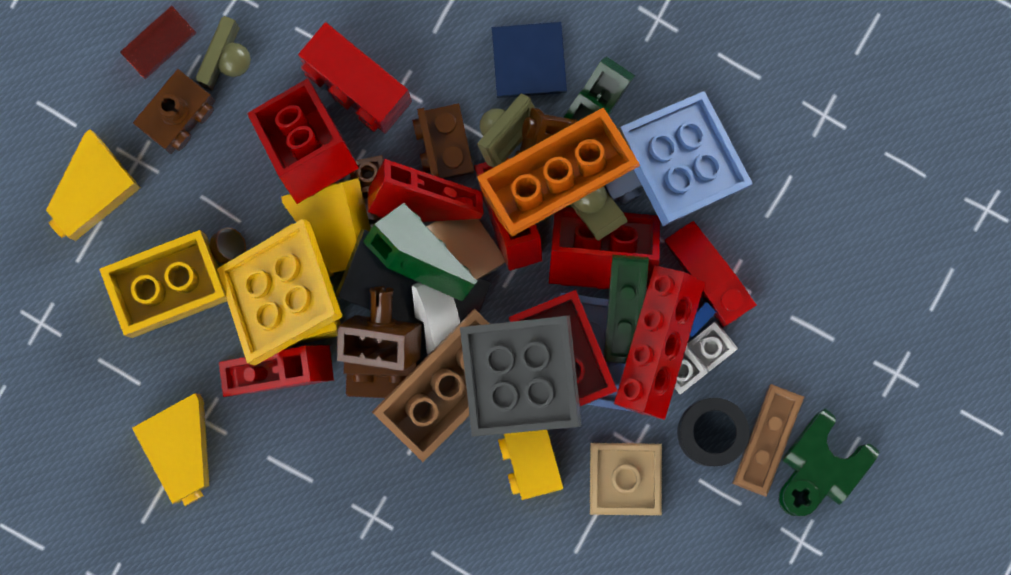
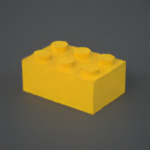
(164, 284)

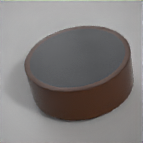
(227, 245)

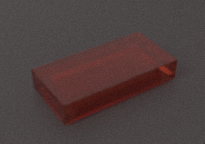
(158, 42)

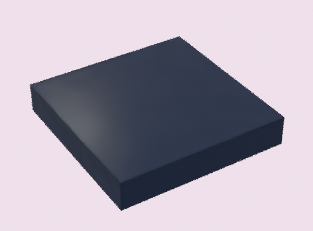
(529, 59)

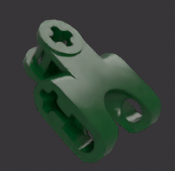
(820, 471)

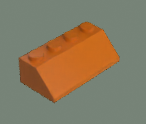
(557, 172)

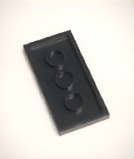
(367, 271)

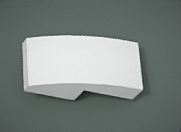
(436, 311)
(703, 355)

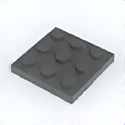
(520, 376)

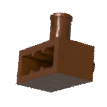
(175, 112)
(379, 338)

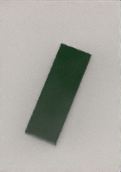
(625, 303)

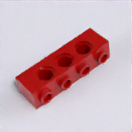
(659, 342)

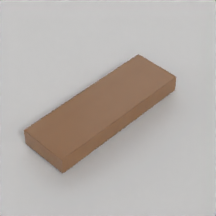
(768, 440)

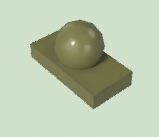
(223, 55)
(503, 130)
(599, 213)

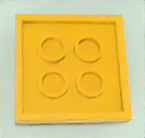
(279, 292)

